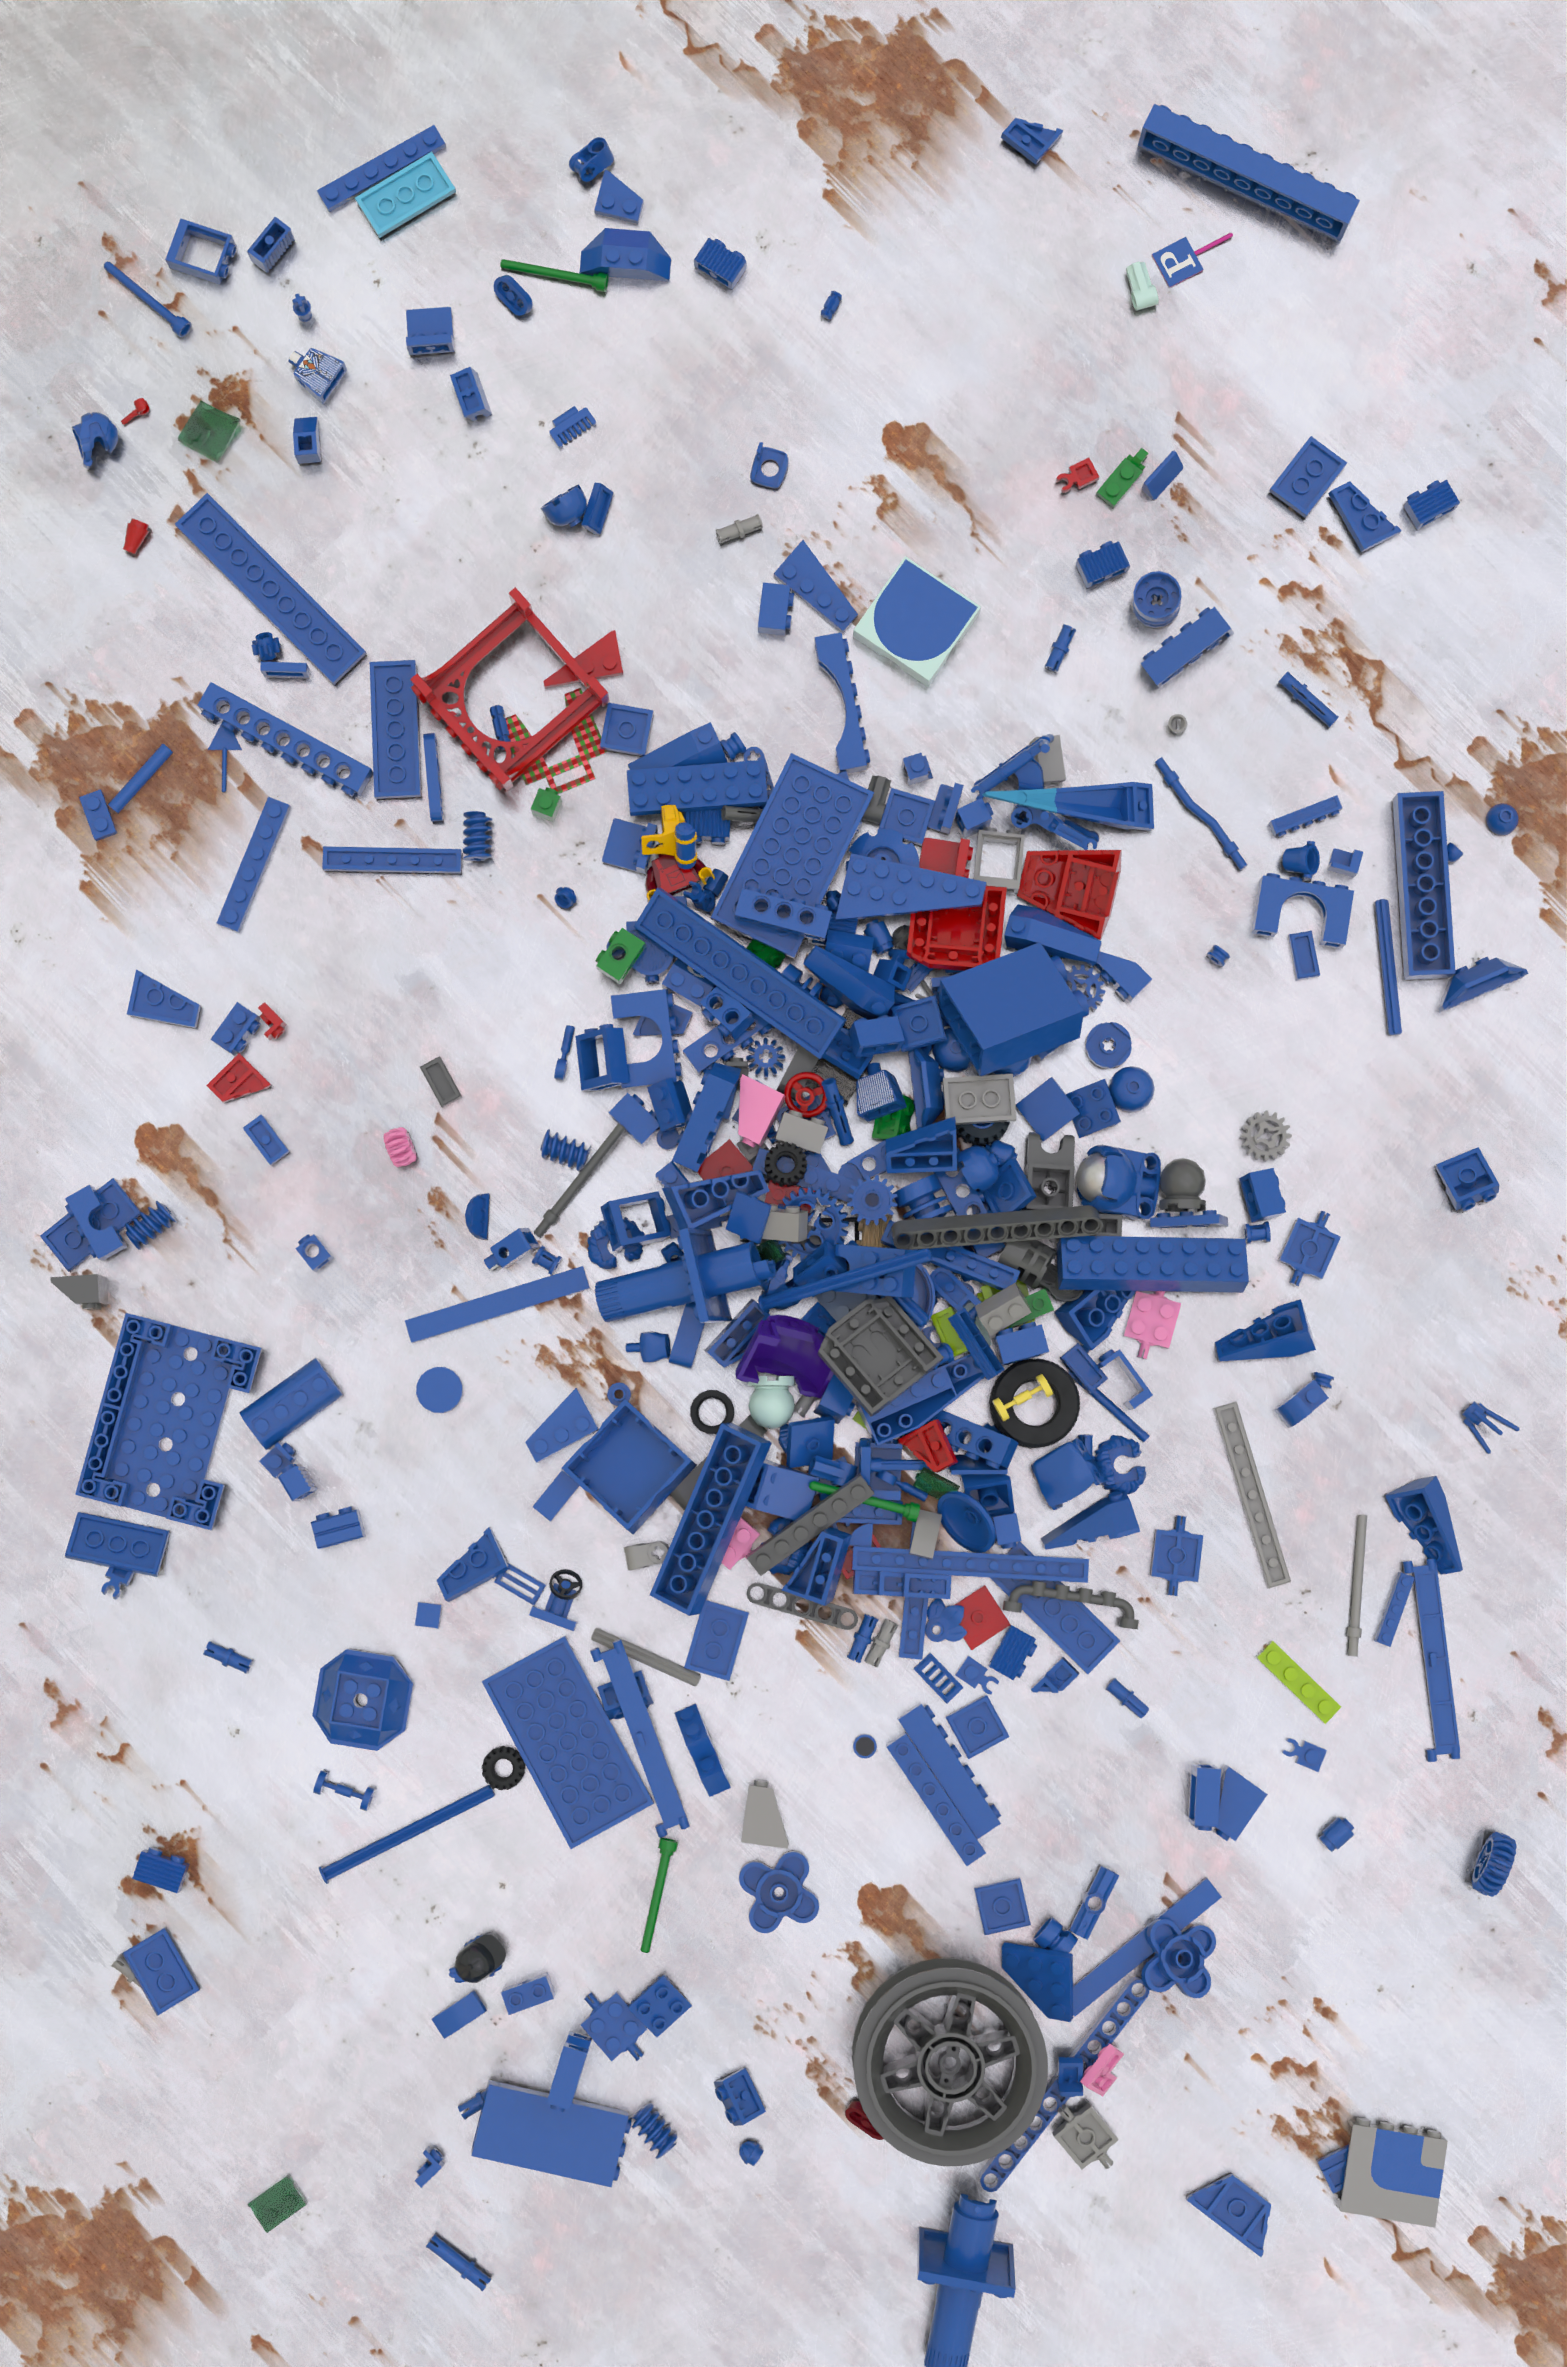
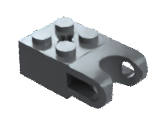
(1052, 1170)

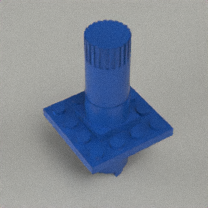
(699, 1277)
(963, 2266)

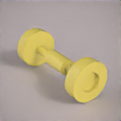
(1022, 1397)

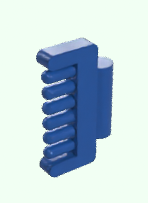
(567, 421)

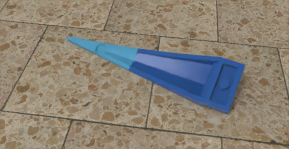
(1116, 805)

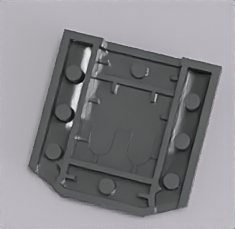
(878, 1353)

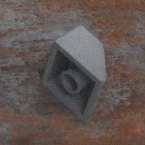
(84, 1290)

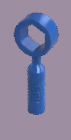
(561, 1065)
(906, 1487)

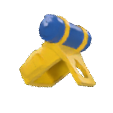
(677, 838)

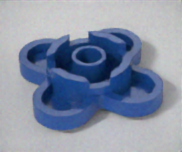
(768, 1907)
(1191, 1947)

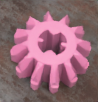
(399, 1147)

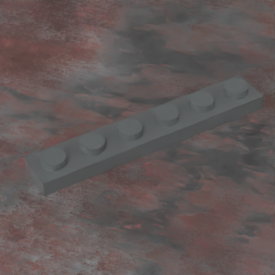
(810, 1524)

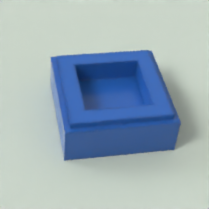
(428, 1615)

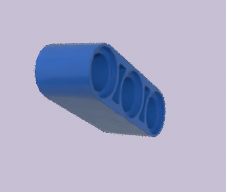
(687, 1338)

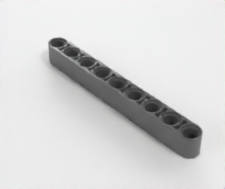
(1005, 1221)

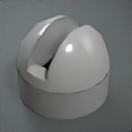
(1173, 723)

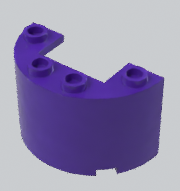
(786, 1348)

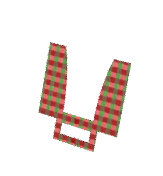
(587, 742)

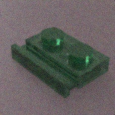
(277, 2203)

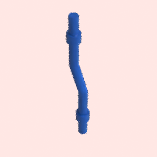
(1172, 779)

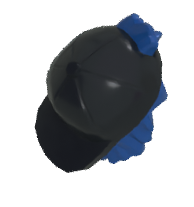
(478, 1959)

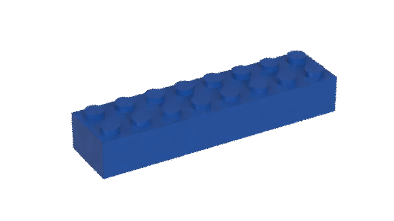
(1423, 885)
(1152, 1264)
(710, 1518)

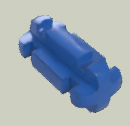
(831, 304)

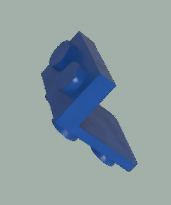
(670, 1103)

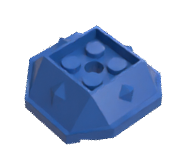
(387, 1695)

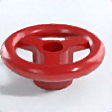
(793, 1082)

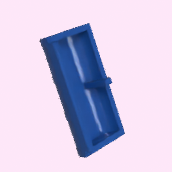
(290, 1403)

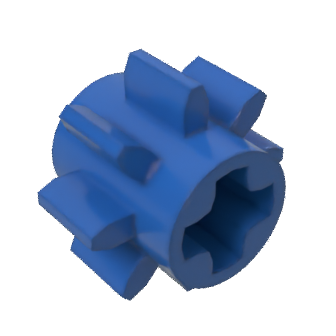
(265, 646)

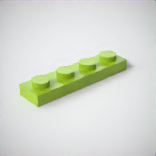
(1298, 1682)

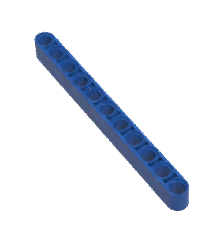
(1090, 2057)

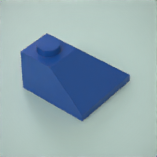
(991, 1490)

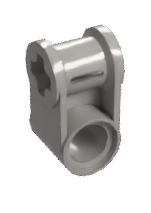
(642, 1554)

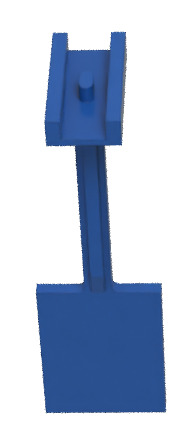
(964, 1465)

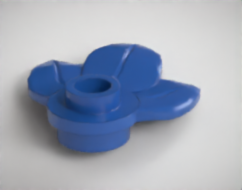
(947, 1619)

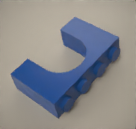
(1333, 901)
(655, 1006)
(568, 2071)

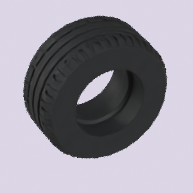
(1066, 1397)

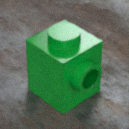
(546, 804)

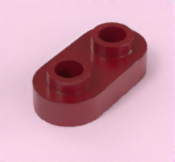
(857, 2116)

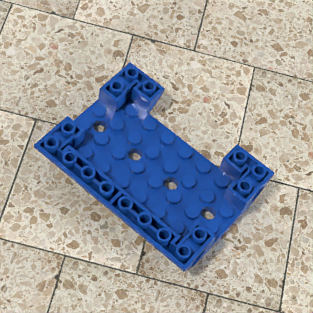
(140, 1413)

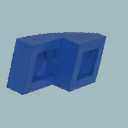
(459, 2014)

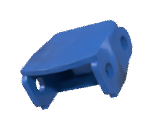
(1066, 1473)

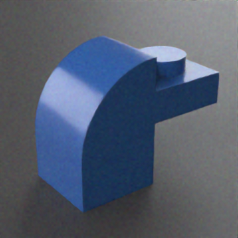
(1301, 1404)

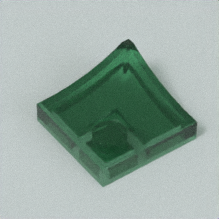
(209, 431)

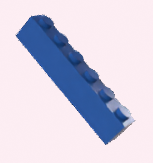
(949, 1771)

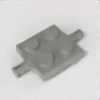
(1085, 2136)

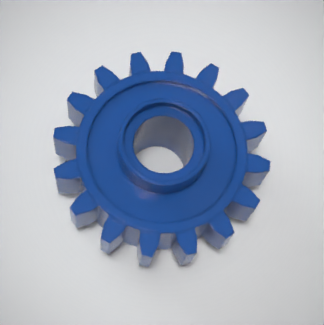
(866, 1188)

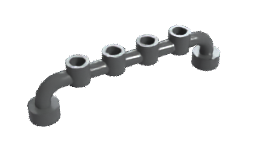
(1084, 1595)

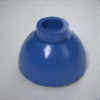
(1502, 819)

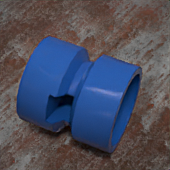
(1054, 1938)

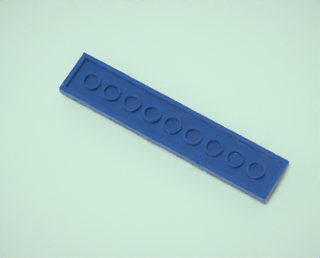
(270, 588)
(740, 973)

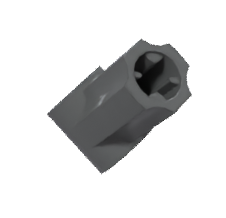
(875, 810)

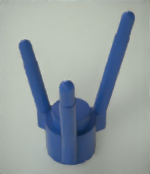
(1476, 1414)

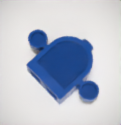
(654, 959)

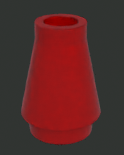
(135, 535)

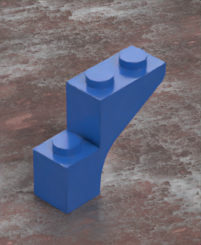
(702, 1750)

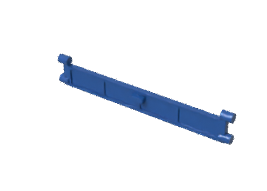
(1435, 1659)
(643, 1737)

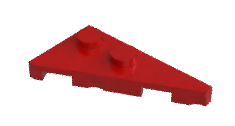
(599, 660)

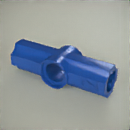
(1086, 1916)

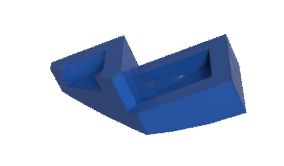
(1056, 1678)

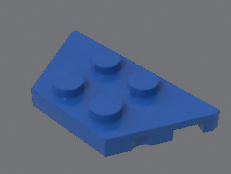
(1235, 2209)

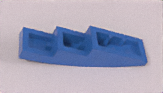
(902, 1584)

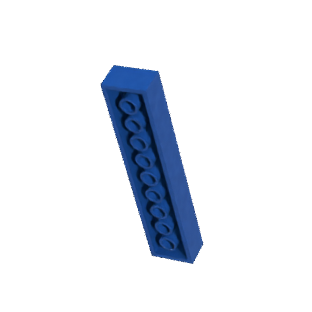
(1248, 171)

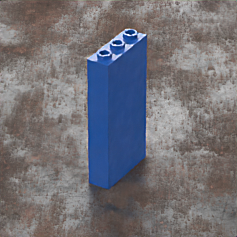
(526, 2133)

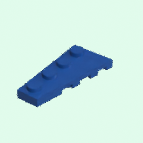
(816, 587)

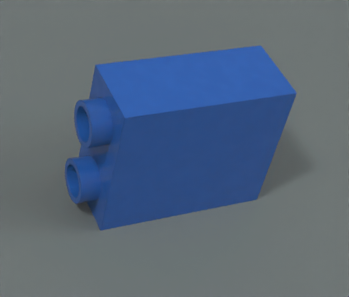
(1012, 1008)

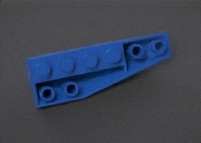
(922, 1400)

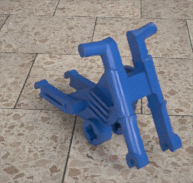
(1031, 777)

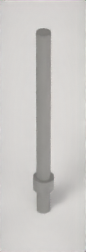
(1354, 1631)

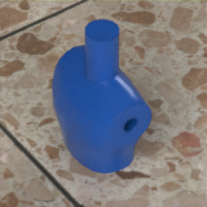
(652, 1346)

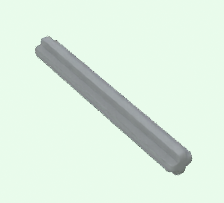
(648, 1658)

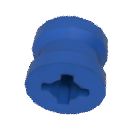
(733, 746)

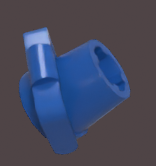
(1302, 860)

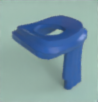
(761, 456)

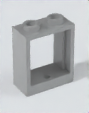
(1011, 837)

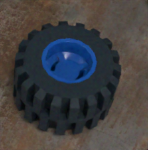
(982, 1133)

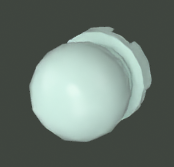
(771, 1402)

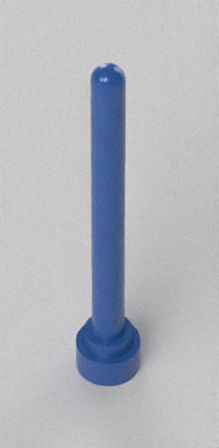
(179, 324)

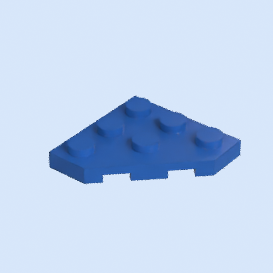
(1043, 1977)

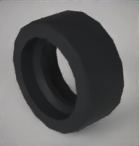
(694, 1410)

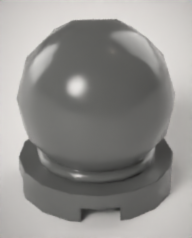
(1182, 1185)

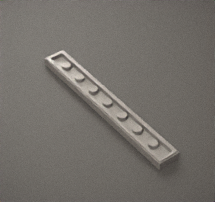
(1252, 1495)

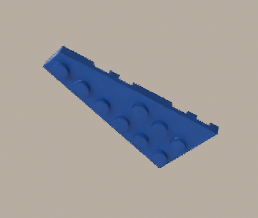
(891, 889)

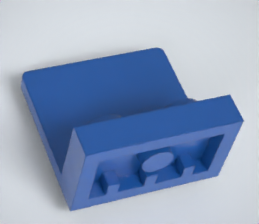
(429, 331)
(624, 845)

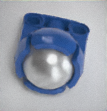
(1119, 1182)

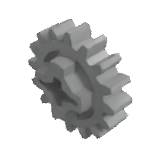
(1262, 1126)

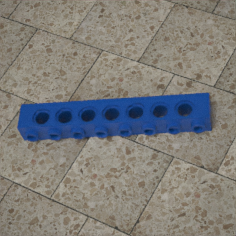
(215, 697)

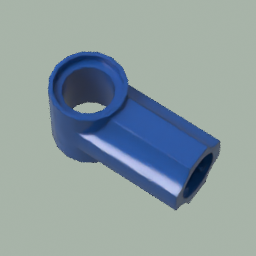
(834, 1471)

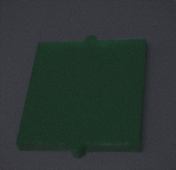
(933, 1483)

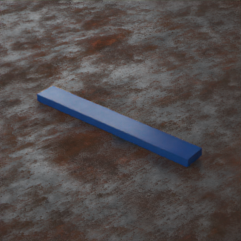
(497, 1304)
(1138, 1948)

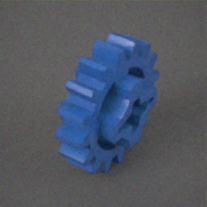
(1091, 980)

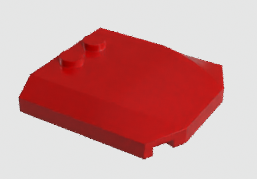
(959, 936)

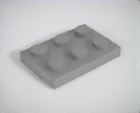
(980, 1099)

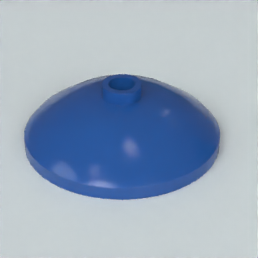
(967, 1521)

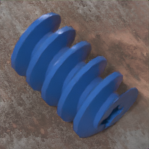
(476, 836)
(564, 1151)
(149, 1224)
(653, 2129)

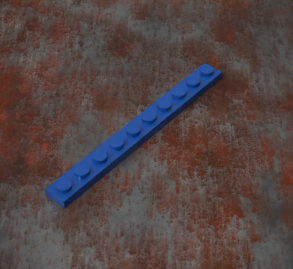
(972, 1564)

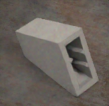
(763, 1818)

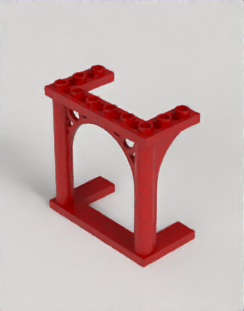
(435, 685)

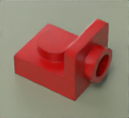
(270, 1017)

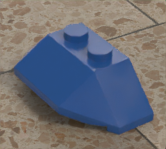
(626, 255)
(1479, 980)
(926, 1087)

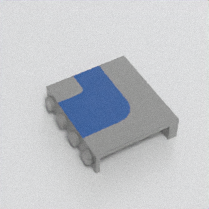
(1393, 2173)

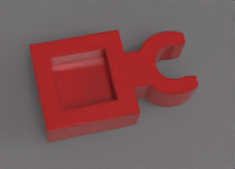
(1081, 474)

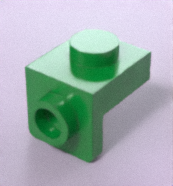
(766, 953)

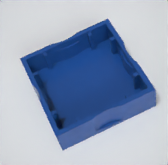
(629, 1466)

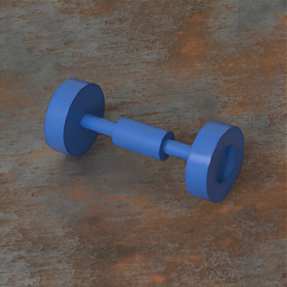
(343, 1790)

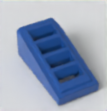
(953, 1692)

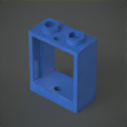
(180, 242)
(614, 1058)
(615, 1224)
(1204, 1796)

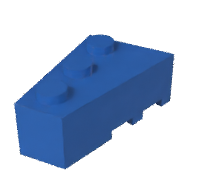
(924, 1149)

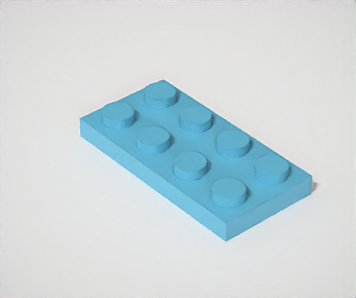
(405, 194)

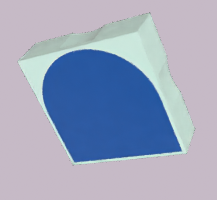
(916, 621)

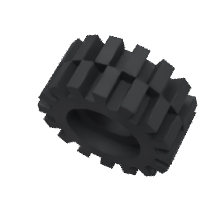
(785, 1178)
(496, 1781)

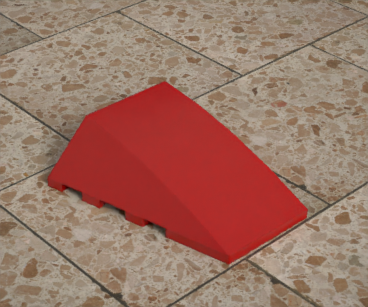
(1073, 885)

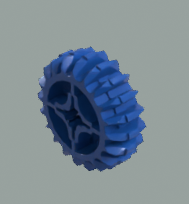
(1494, 1864)

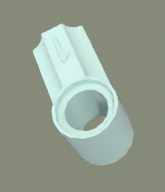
(1143, 292)

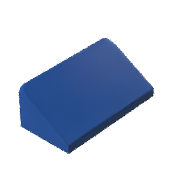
(1163, 476)

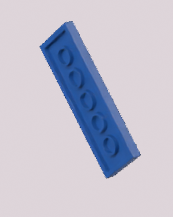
(394, 730)
(697, 787)
(1064, 1621)

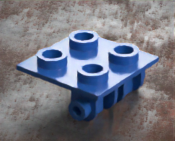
(1095, 1108)
(659, 2005)

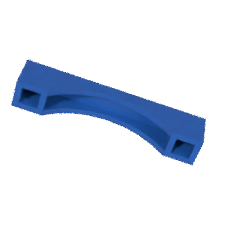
(831, 657)

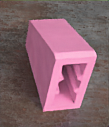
(757, 1110)

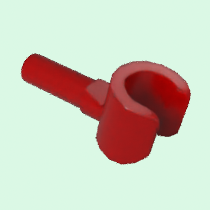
(141, 409)

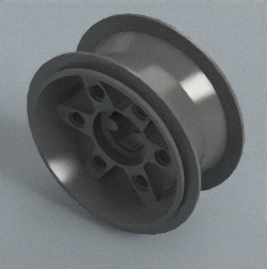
(1004, 2117)

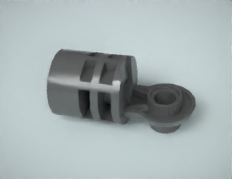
(1035, 1267)

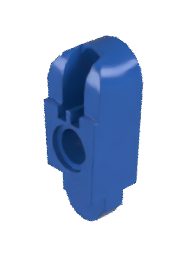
(854, 1169)

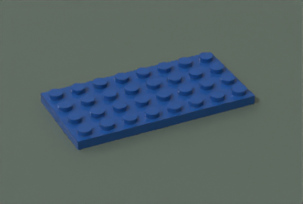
(795, 847)
(568, 1742)

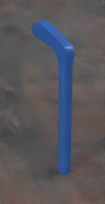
(1113, 1409)

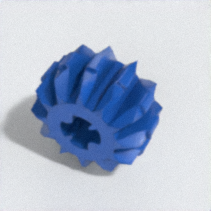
(772, 1062)

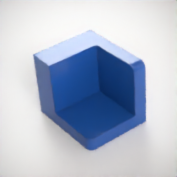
(1345, 862)

